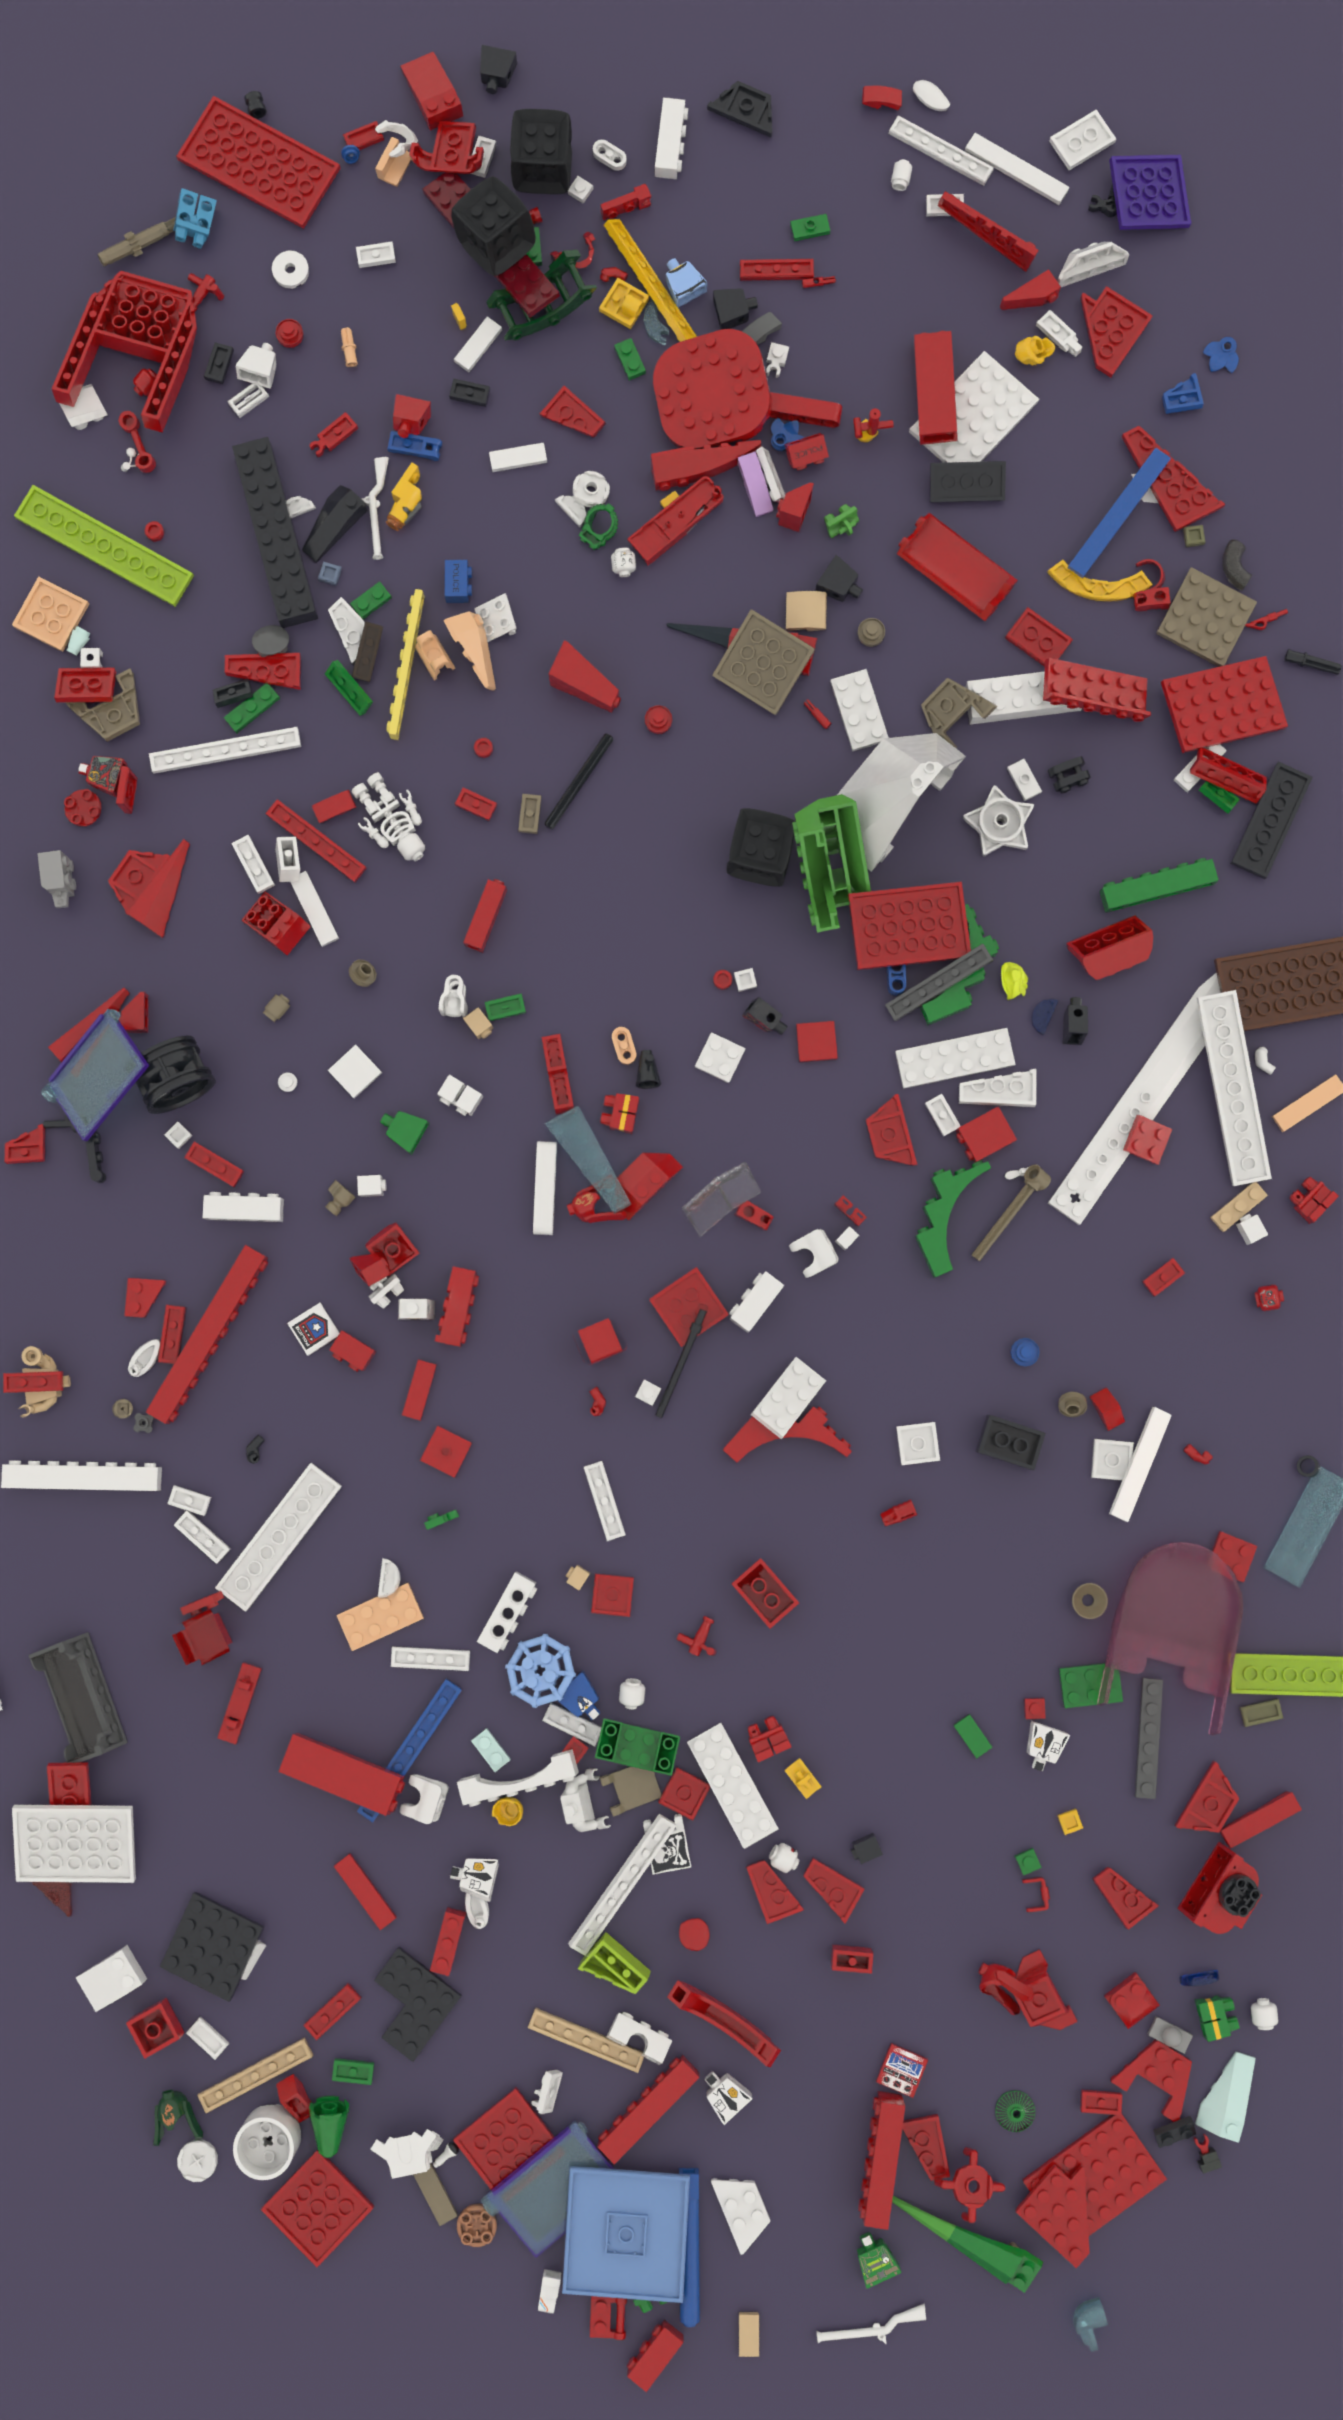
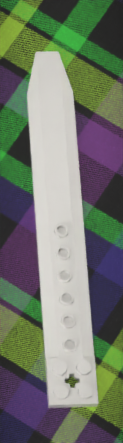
(1143, 1098)

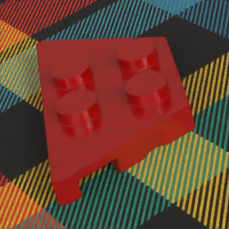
(135, 875)
(890, 1133)
(1210, 1803)

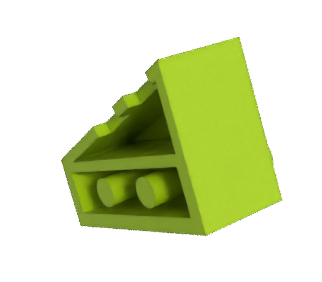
(616, 1964)

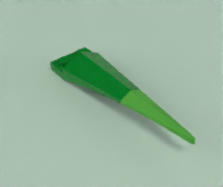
(1001, 2260)

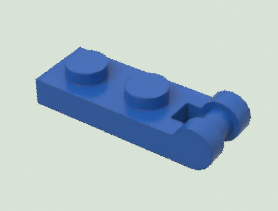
(415, 446)

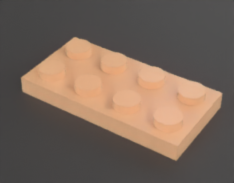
(380, 1617)

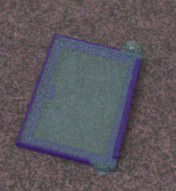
(96, 1074)
(536, 2193)

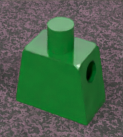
(405, 1129)

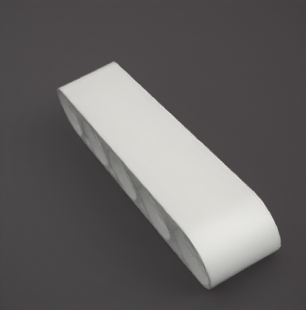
(544, 1188)

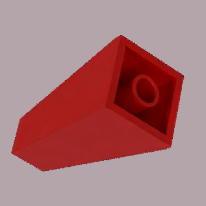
(581, 679)

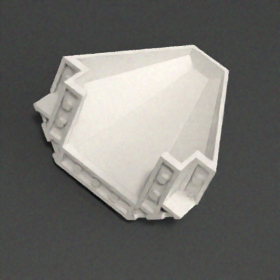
(893, 782)

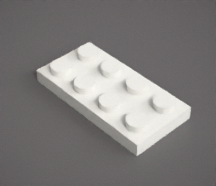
(859, 710)
(788, 1397)

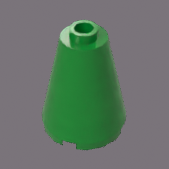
(328, 2123)

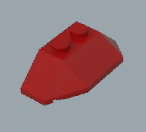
(646, 1178)

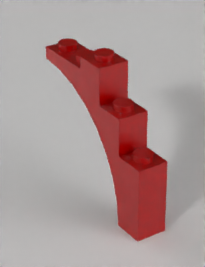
(810, 1427)

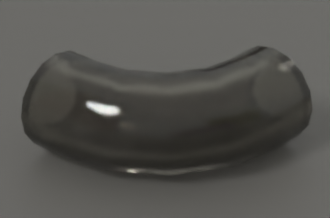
(1232, 564)

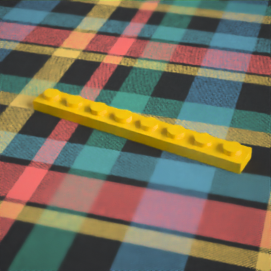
(649, 279)

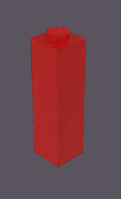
(485, 915)

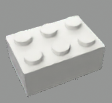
(755, 1301)

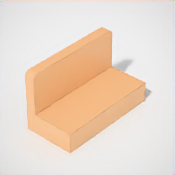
(392, 168)

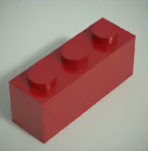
(448, 1941)
(654, 2355)

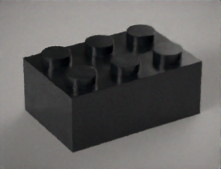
(1010, 1442)

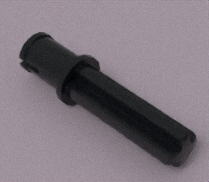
(1313, 662)

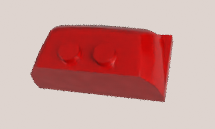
(1113, 947)

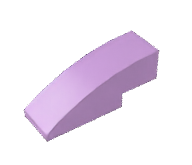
(755, 484)

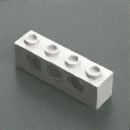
(488, 1637)

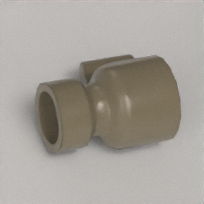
(341, 1196)

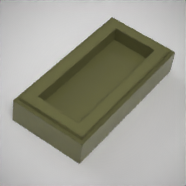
(1261, 1712)

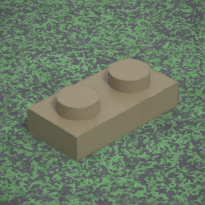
(530, 813)

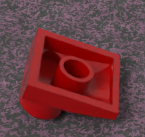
(393, 1246)
(1131, 2000)

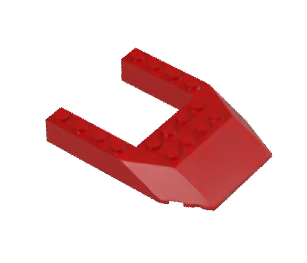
(140, 320)

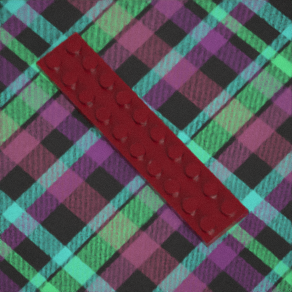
(523, 279)

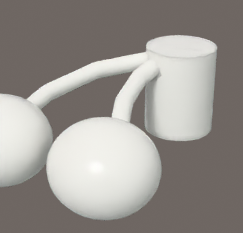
(126, 466)

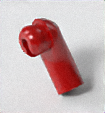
(609, 272)
(599, 1402)
(1196, 1456)

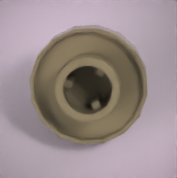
(871, 632)
(362, 973)
(1072, 1404)

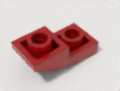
(881, 95)
(334, 806)

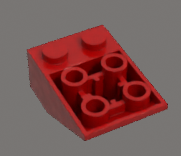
(276, 923)

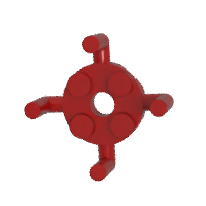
(960, 2183)

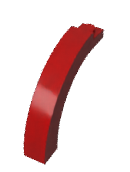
(726, 2019)

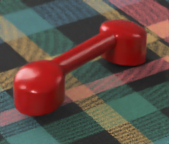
(131, 424)

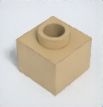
(577, 1576)

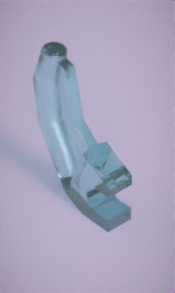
(653, 325)

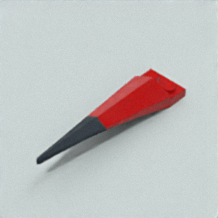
(724, 637)

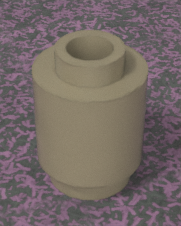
(276, 1007)

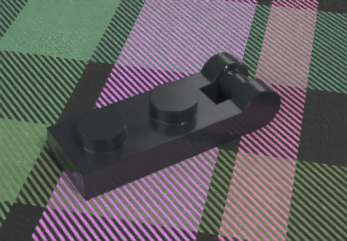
(95, 1158)

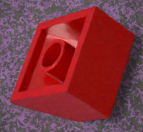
(794, 507)

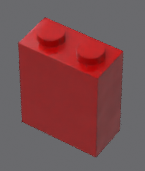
(985, 1135)

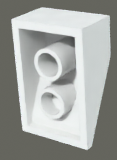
(111, 1978)

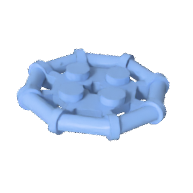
(530, 1666)

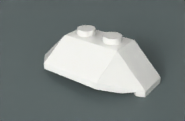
(1091, 262)

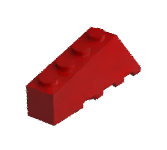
(457, 1307)

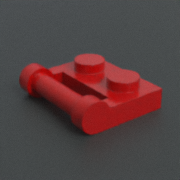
(601, 2318)

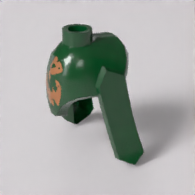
(169, 2110)

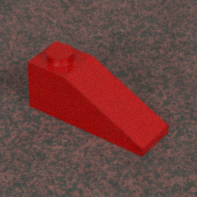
(1033, 293)

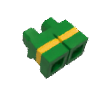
(1213, 2017)

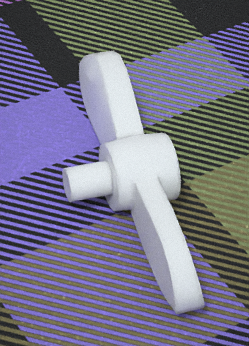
(1013, 1174)

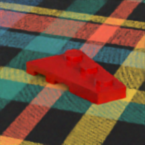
(834, 1888)

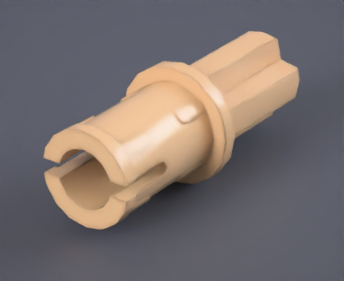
(348, 347)

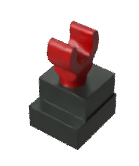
(1209, 2157)

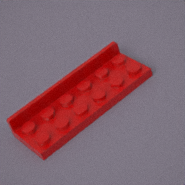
(1095, 690)

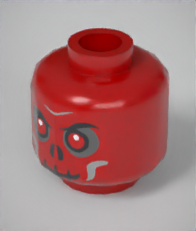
(1269, 1297)

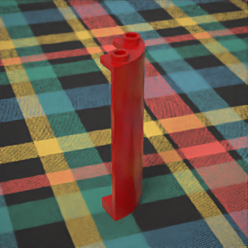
(956, 566)

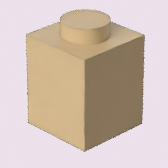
(478, 1024)

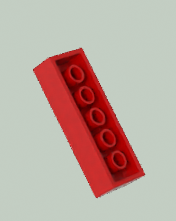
(882, 2160)

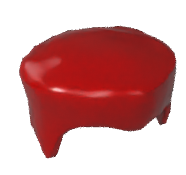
(694, 1934)

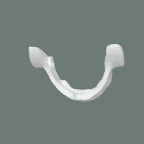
(402, 130)

